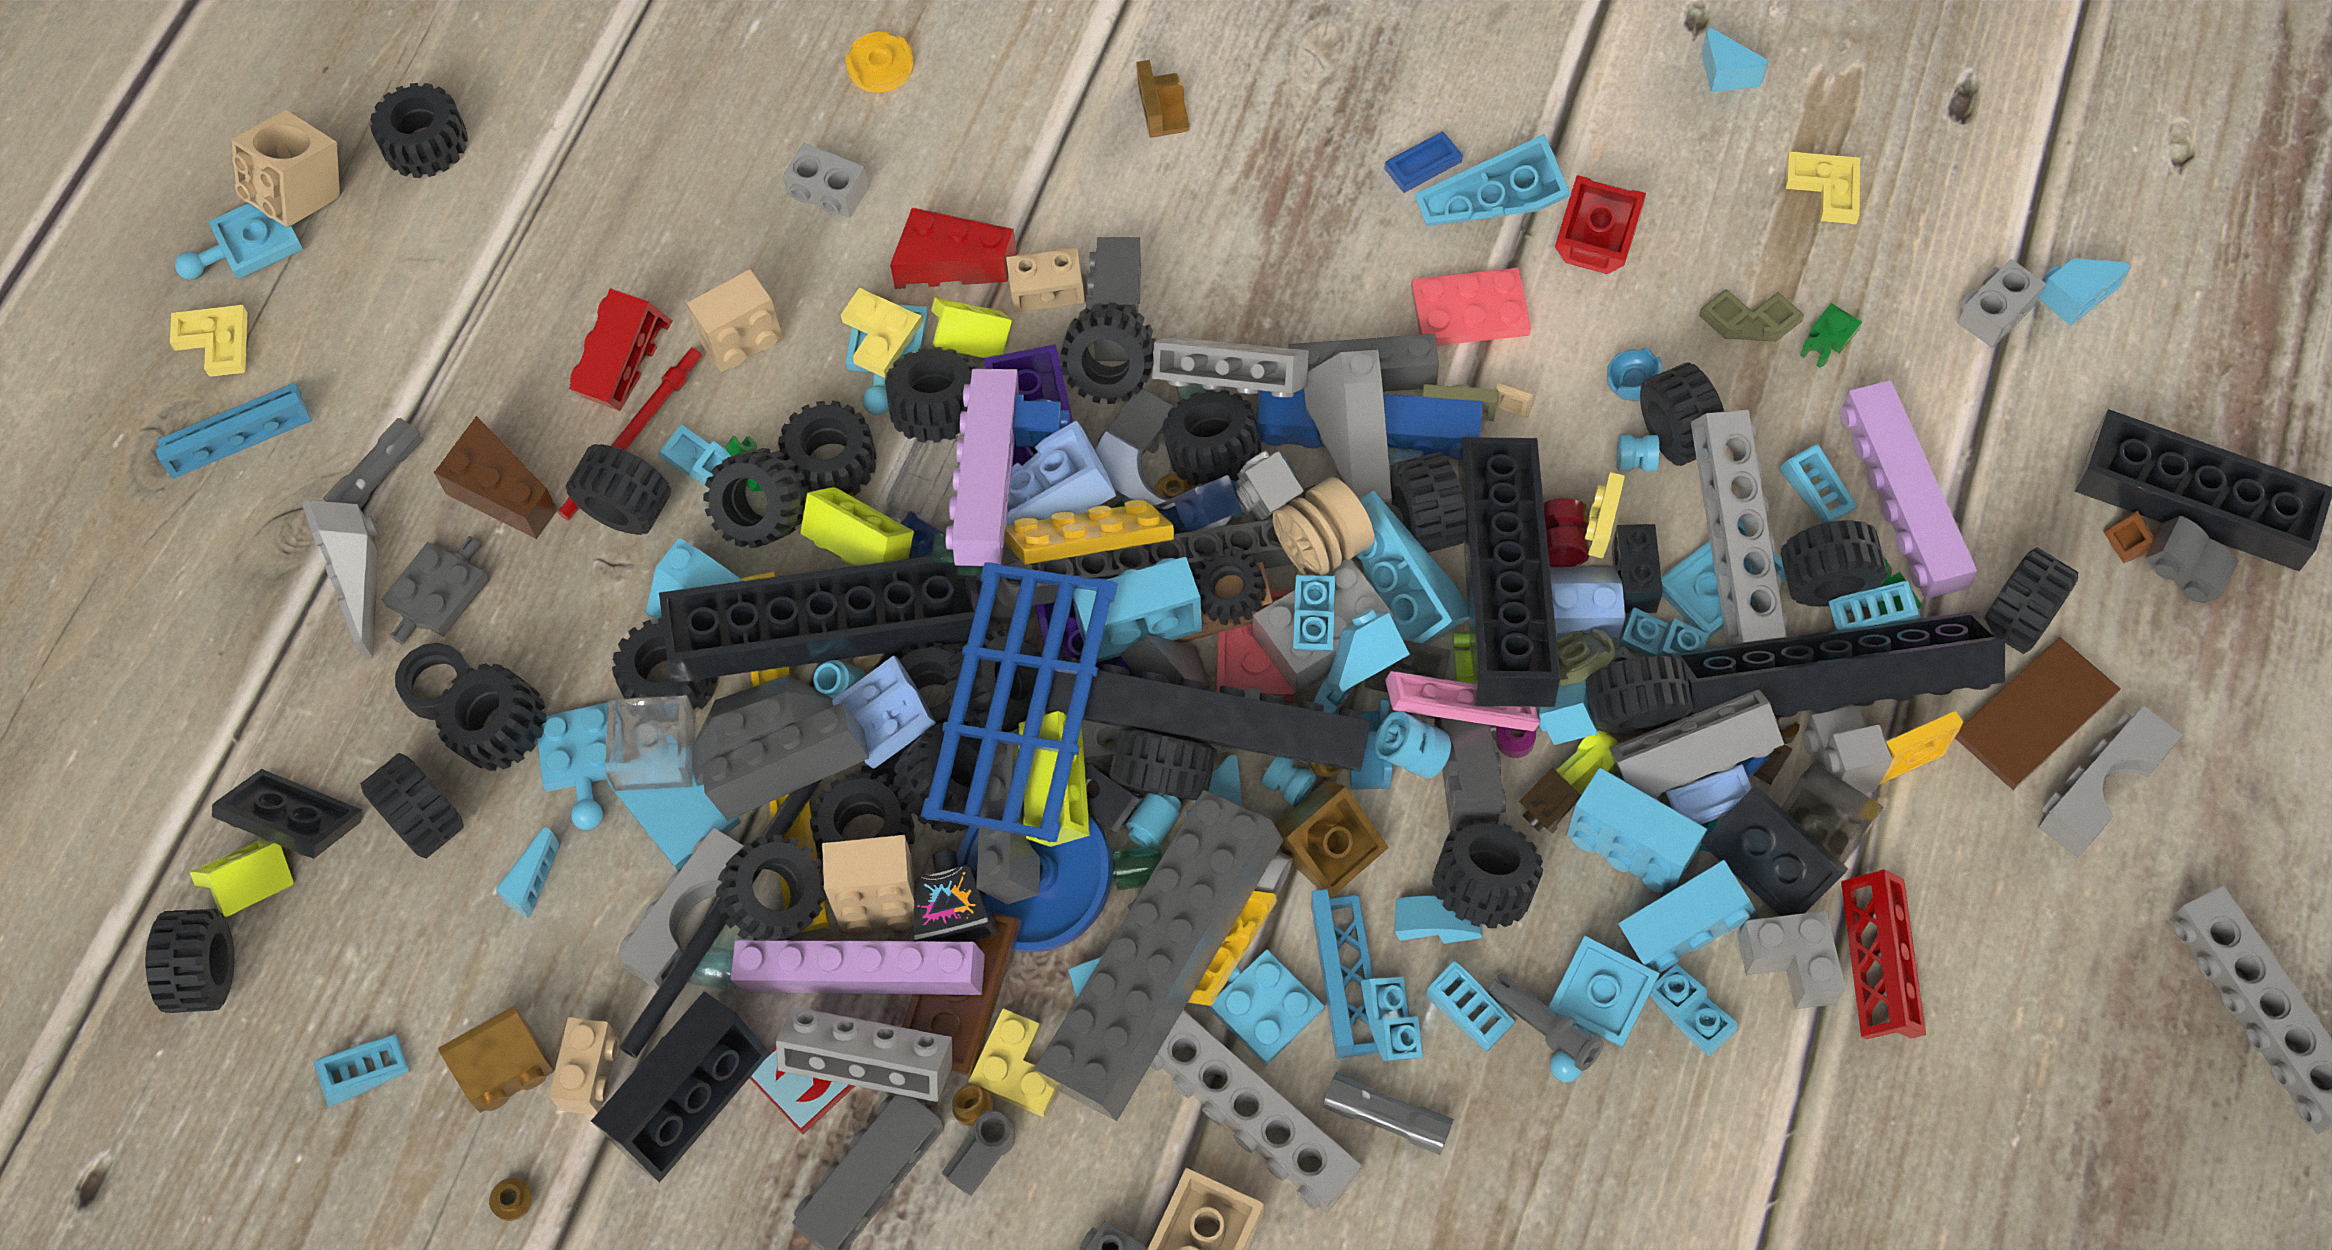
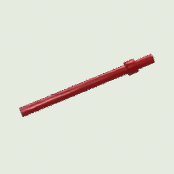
(673, 381)

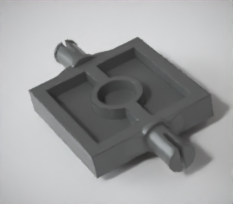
(435, 589)

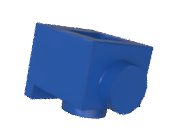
(1037, 420)

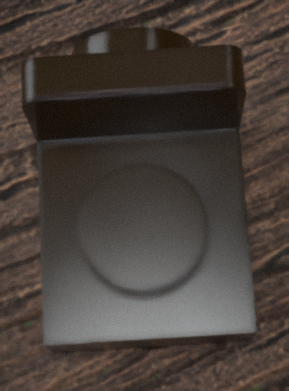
(1549, 801)

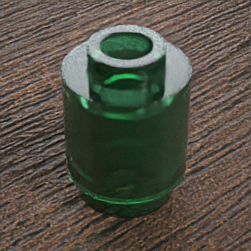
(1134, 867)

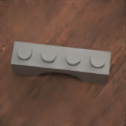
(2082, 811)
(655, 943)

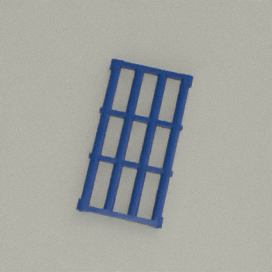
(1030, 739)

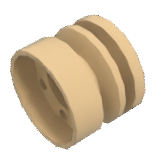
(1323, 527)

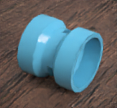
(1637, 453)
(1291, 780)

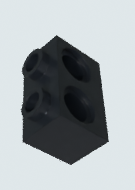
(1638, 566)

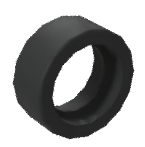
(412, 666)

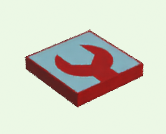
(797, 1096)

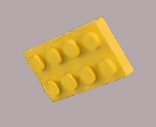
(1087, 532)

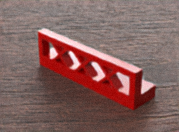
(1897, 955)

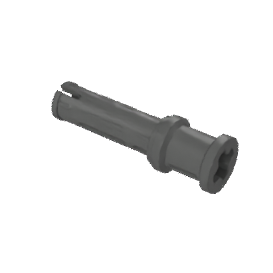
(1559, 1030)

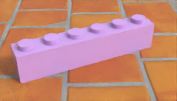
(985, 468)
(1907, 490)
(858, 967)

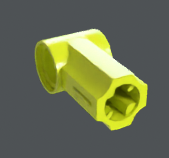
(1590, 756)

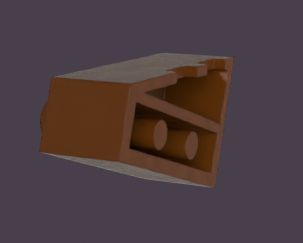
(495, 481)

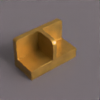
(1162, 101)

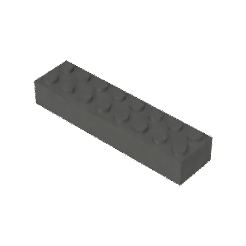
(1159, 955)

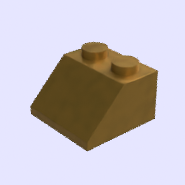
(1330, 837)
(497, 1060)

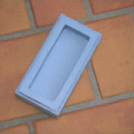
(1710, 796)

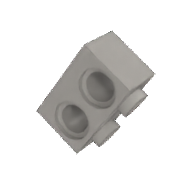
(826, 180)
(2004, 306)

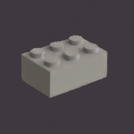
(1275, 627)

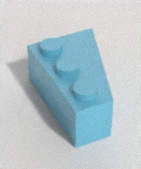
(1688, 918)

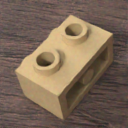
(1045, 279)
(584, 1066)

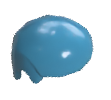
(1629, 370)

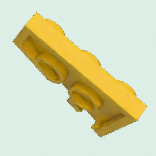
(1233, 947)

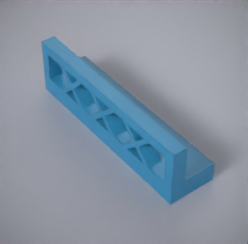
(232, 431)
(1332, 969)

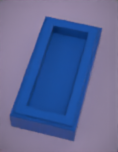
(1423, 162)

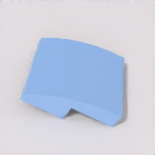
(887, 709)

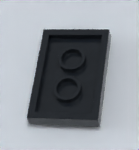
(286, 813)
(1774, 854)

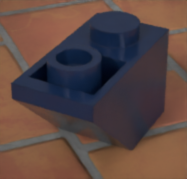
(1201, 506)

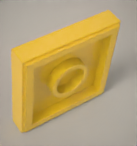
(1921, 745)

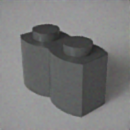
(2191, 560)

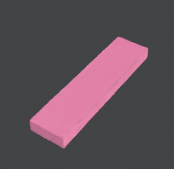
(1453, 701)

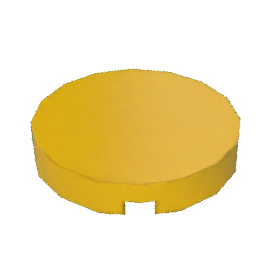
(879, 62)

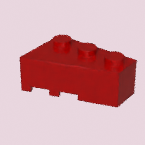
(951, 249)
(616, 349)

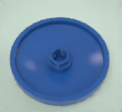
(1071, 888)

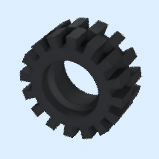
(1243, 603)

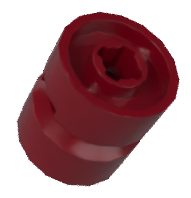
(1565, 530)

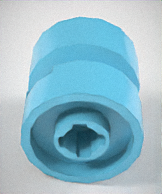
(1412, 744)

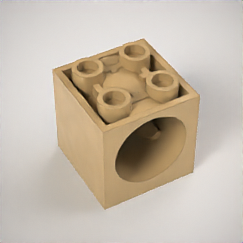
(286, 168)

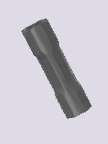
(392, 447)
(1416, 1124)

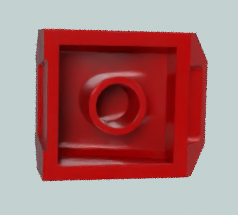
(1599, 225)

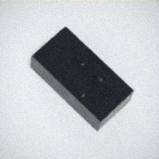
(681, 1086)

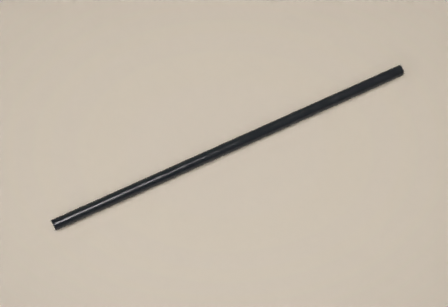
(711, 928)

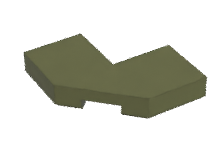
(1737, 321)

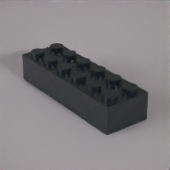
(2220, 491)

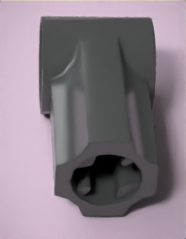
(978, 1156)

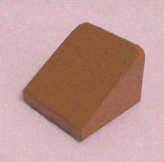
(2130, 537)

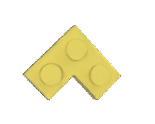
(1832, 176)
(888, 330)
(219, 331)
(1603, 514)
(1004, 1067)

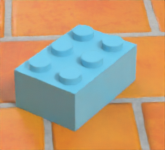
(1147, 602)
(1635, 832)

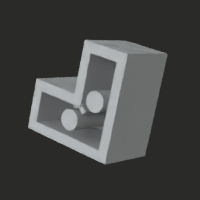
(1848, 747)
(1802, 948)

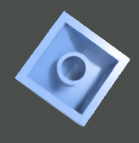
(1587, 600)

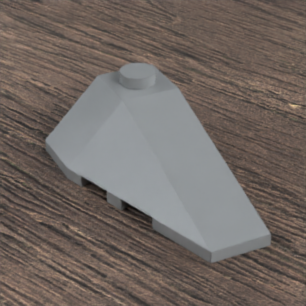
(1349, 413)
(352, 557)

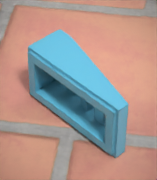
(1823, 469)
(1870, 598)
(526, 878)
(1469, 985)
(351, 1087)

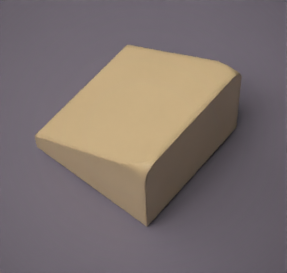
(1514, 400)

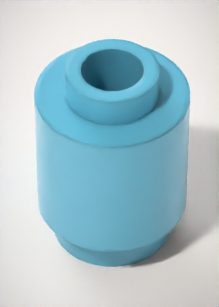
(836, 677)
(1153, 819)

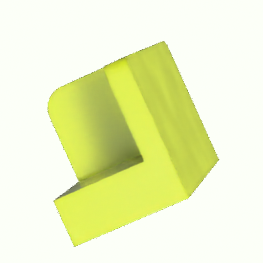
(970, 328)
(245, 876)

